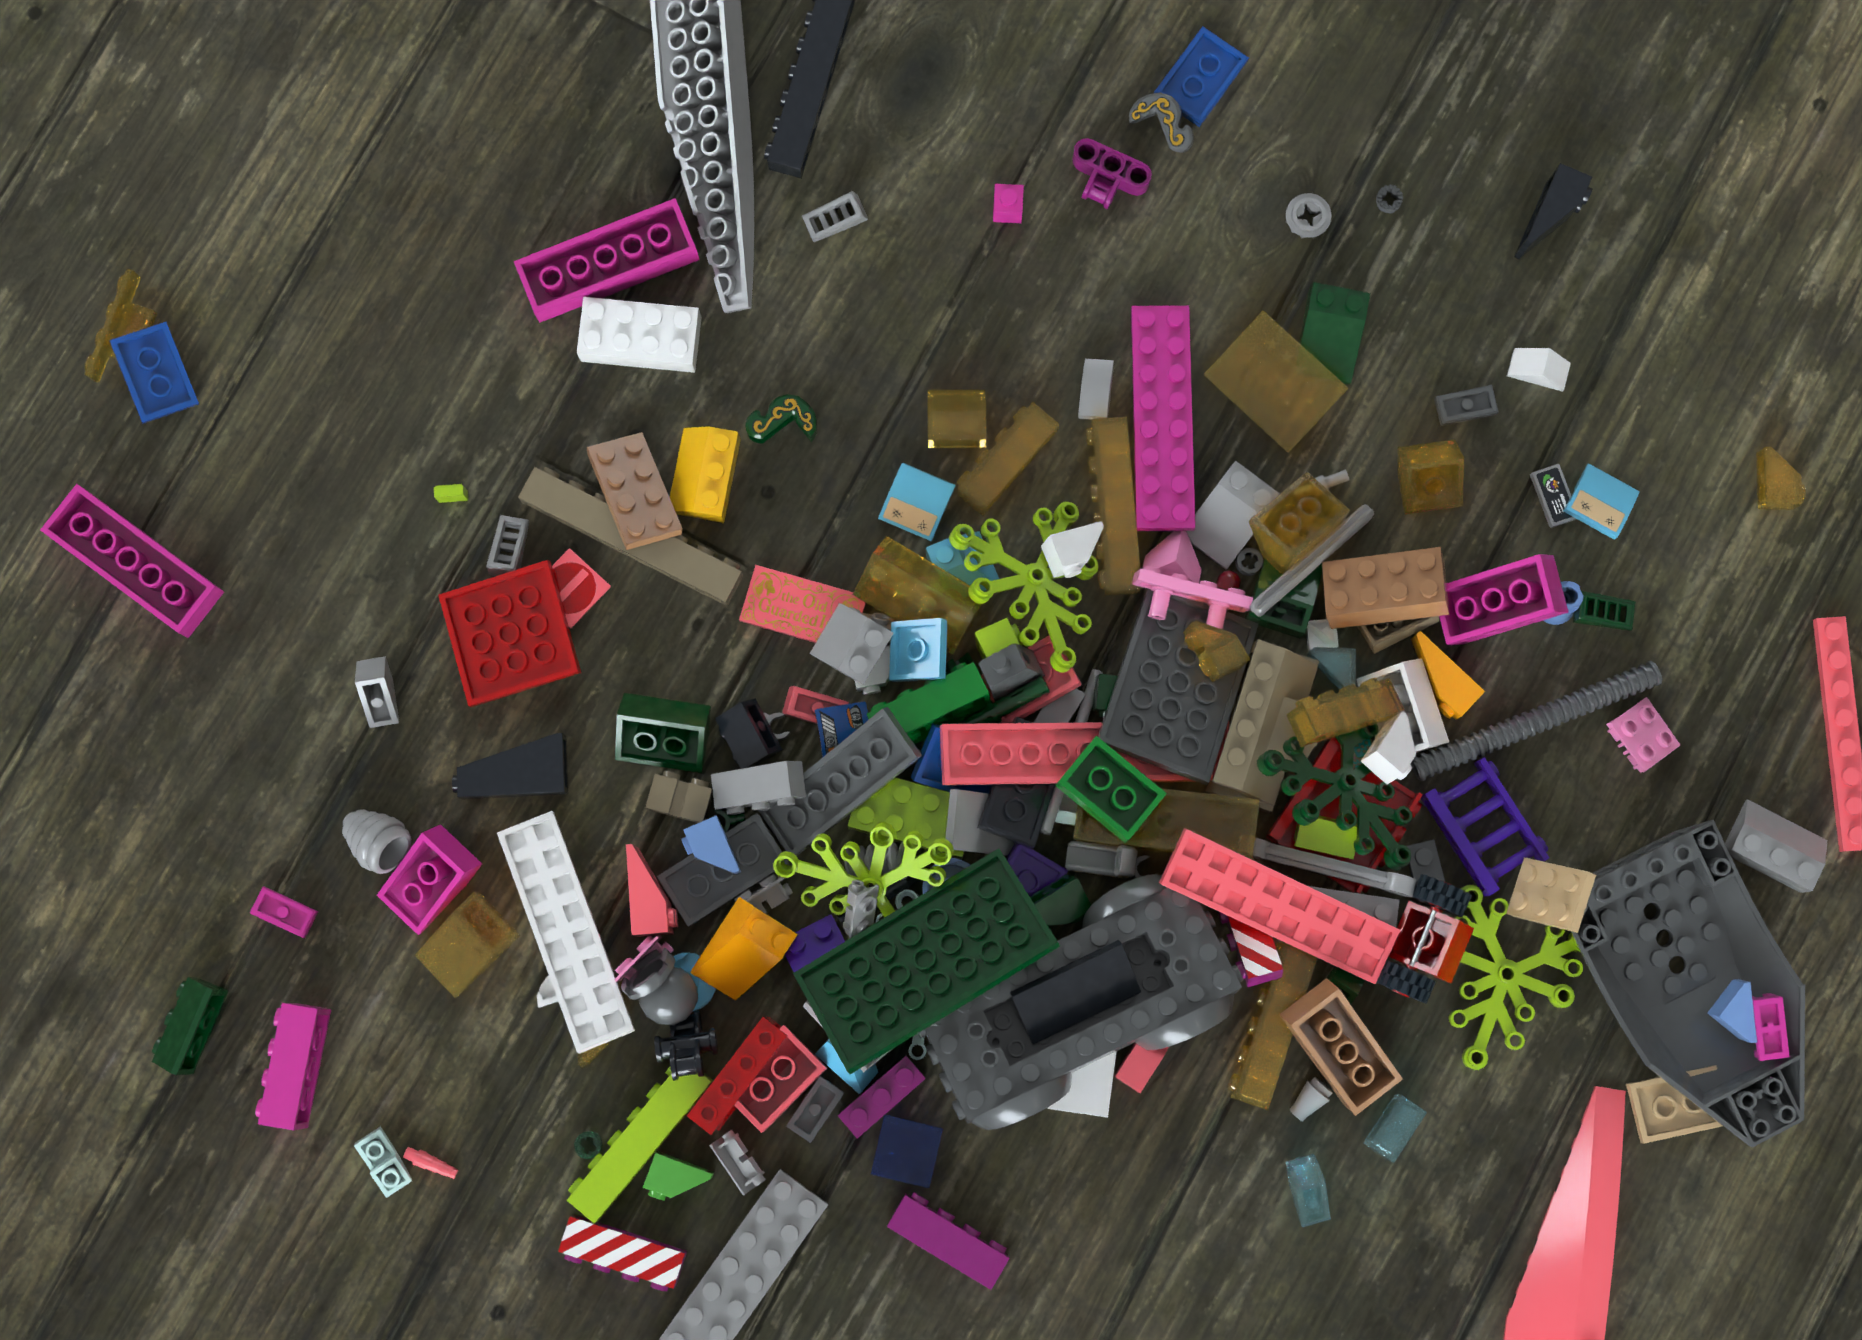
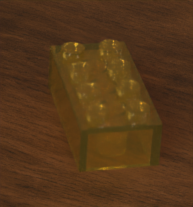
(916, 589)

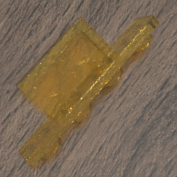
(121, 320)

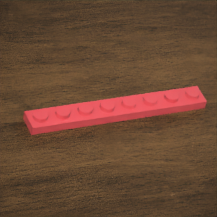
(1841, 728)

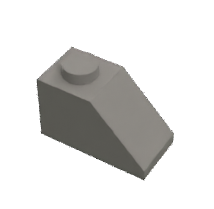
(376, 691)

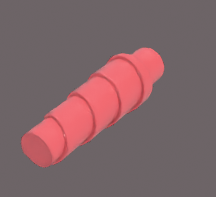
(429, 1162)

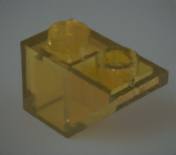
(1216, 649)

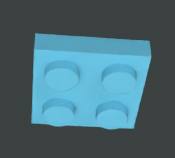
(918, 650)

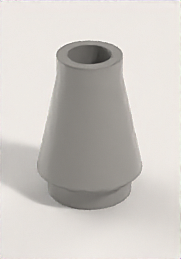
(1310, 1099)

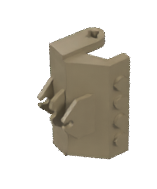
(1260, 723)

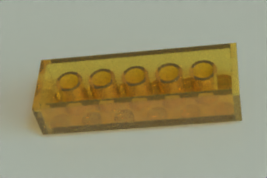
(1219, 818)

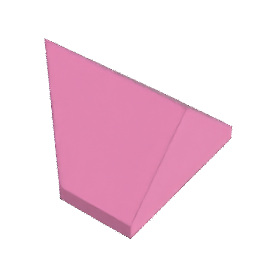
(1175, 555)

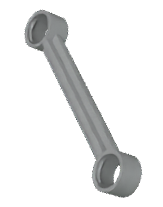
(1387, 881)

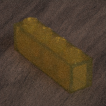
(1007, 458)
(1344, 711)

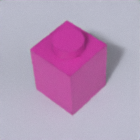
(1008, 203)

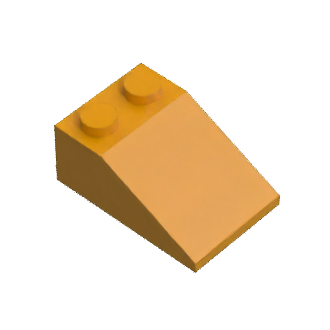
(743, 949)

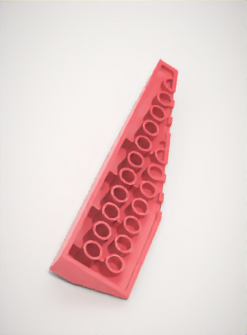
(1572, 1262)

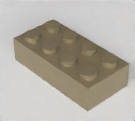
(1386, 634)

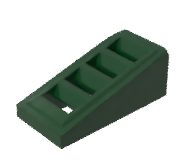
(1581, 616)

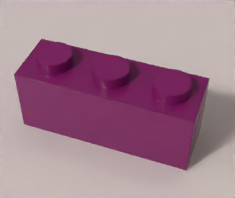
(881, 1096)

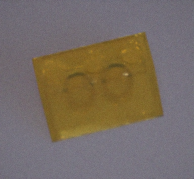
(1296, 522)

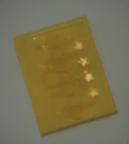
(1275, 381)

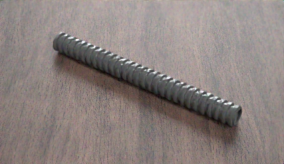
(1537, 720)

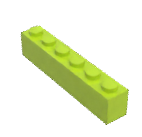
(636, 1144)

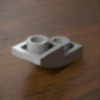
(1096, 389)
(1061, 709)

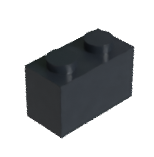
(748, 734)

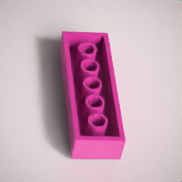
(607, 260)
(132, 561)

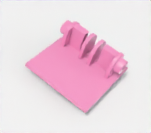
(1643, 735)
(648, 945)

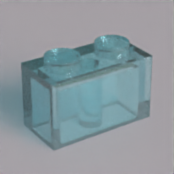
(1394, 1128)

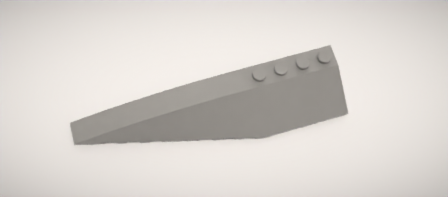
(708, 115)

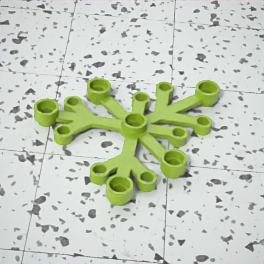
(1046, 610)
(838, 877)
(1494, 1007)

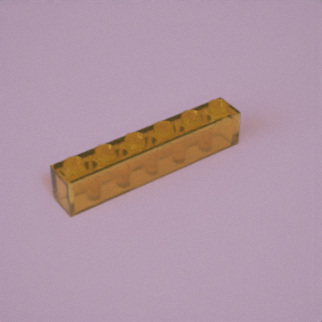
(1115, 504)
(1270, 1036)

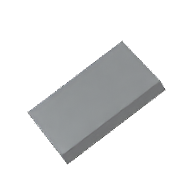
(962, 823)

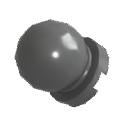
(663, 991)

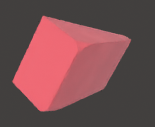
(802, 703)

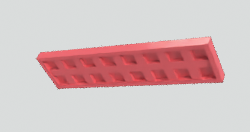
(1279, 906)

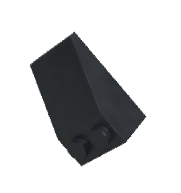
(1561, 196)

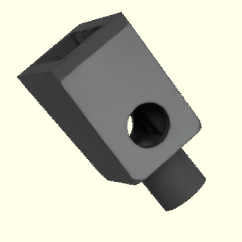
(1009, 670)

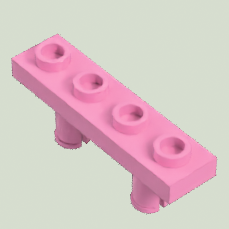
(1179, 585)

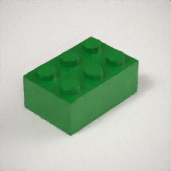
(1110, 789)

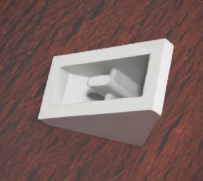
(1539, 367)

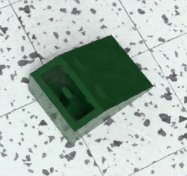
(1294, 610)

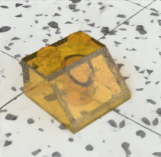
(956, 418)
(1431, 476)

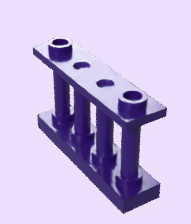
(1454, 827)

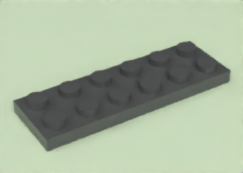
(843, 781)

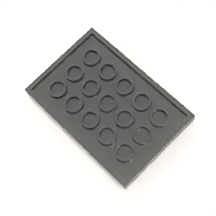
(1162, 699)

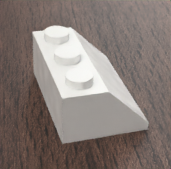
(1418, 701)

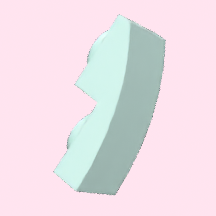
(383, 1161)

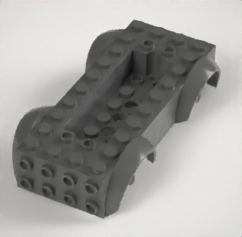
(1183, 993)

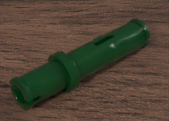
(1018, 698)

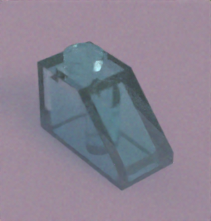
(1308, 1190)

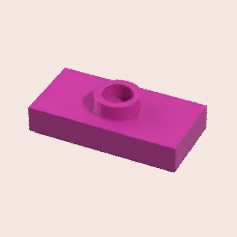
(284, 912)

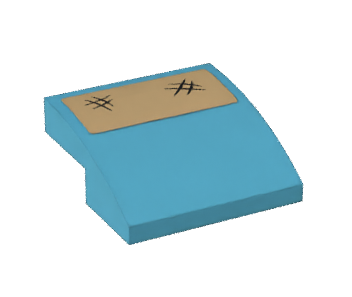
(916, 501)
(1601, 501)

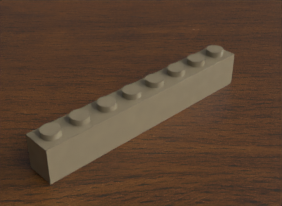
(593, 518)

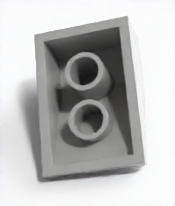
(1224, 517)

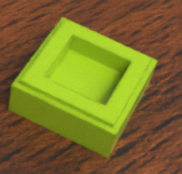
(450, 493)

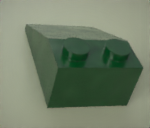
(1334, 327)

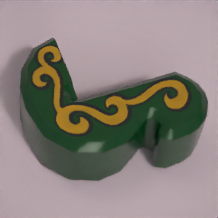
(779, 414)

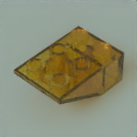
(466, 943)

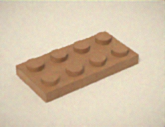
(634, 491)

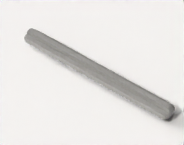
(1311, 560)

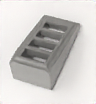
(849, 221)
(495, 568)

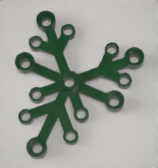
(1367, 814)

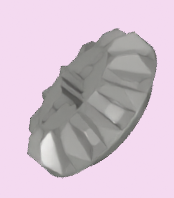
(1314, 205)

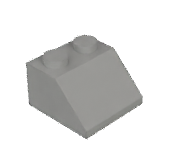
(851, 643)

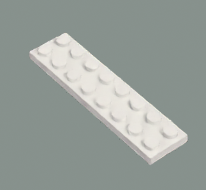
(565, 932)

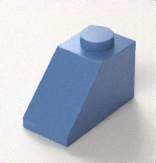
(710, 844)

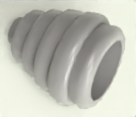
(376, 840)

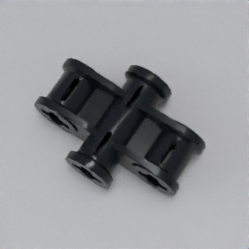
(686, 1047)

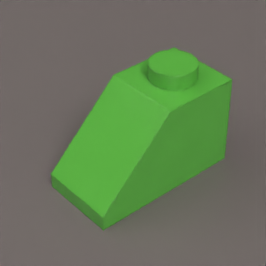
(673, 1176)

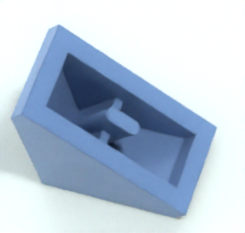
(1736, 1011)

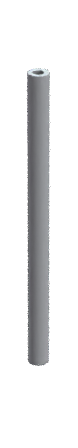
(1082, 717)

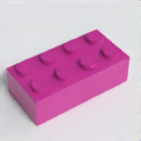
(1503, 599)
(293, 1066)

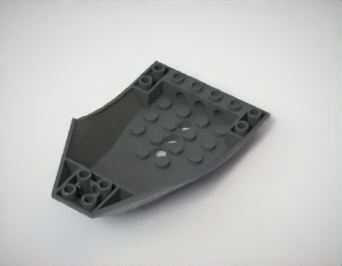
(1720, 940)

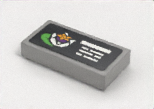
(1552, 494)

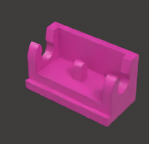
(1770, 1027)

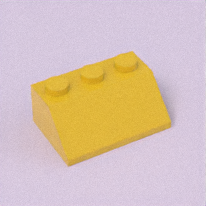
(704, 472)

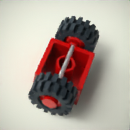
(1428, 940)

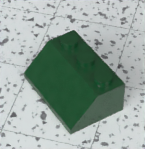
(662, 732)
(188, 1026)

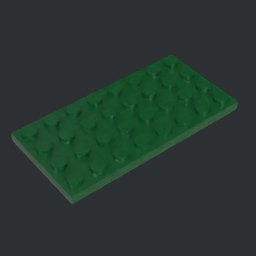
(925, 960)

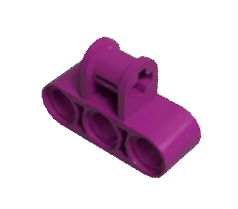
(1104, 183)

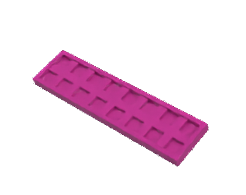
(1162, 418)

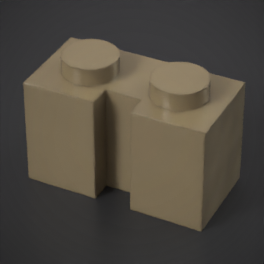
(680, 798)

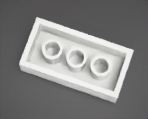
(639, 334)

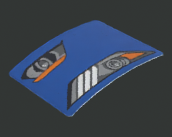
(838, 723)

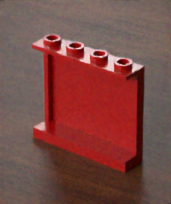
(1330, 759)
(721, 1096)

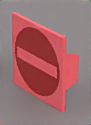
(577, 585)

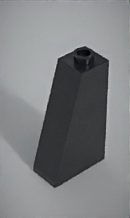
(523, 771)

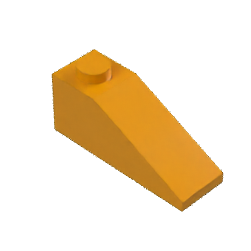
(1450, 684)

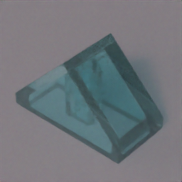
(1336, 664)

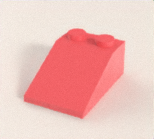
(649, 906)

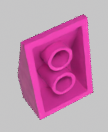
(428, 878)

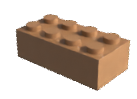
(1385, 588)
(1341, 1046)

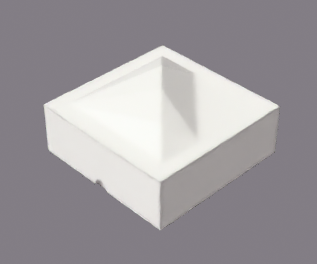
(1321, 635)

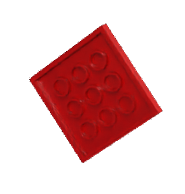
(509, 633)

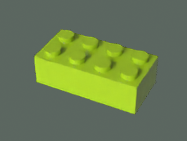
(907, 808)

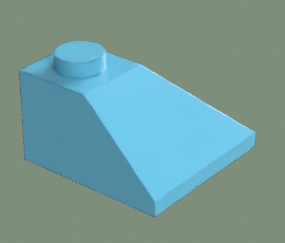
(952, 561)

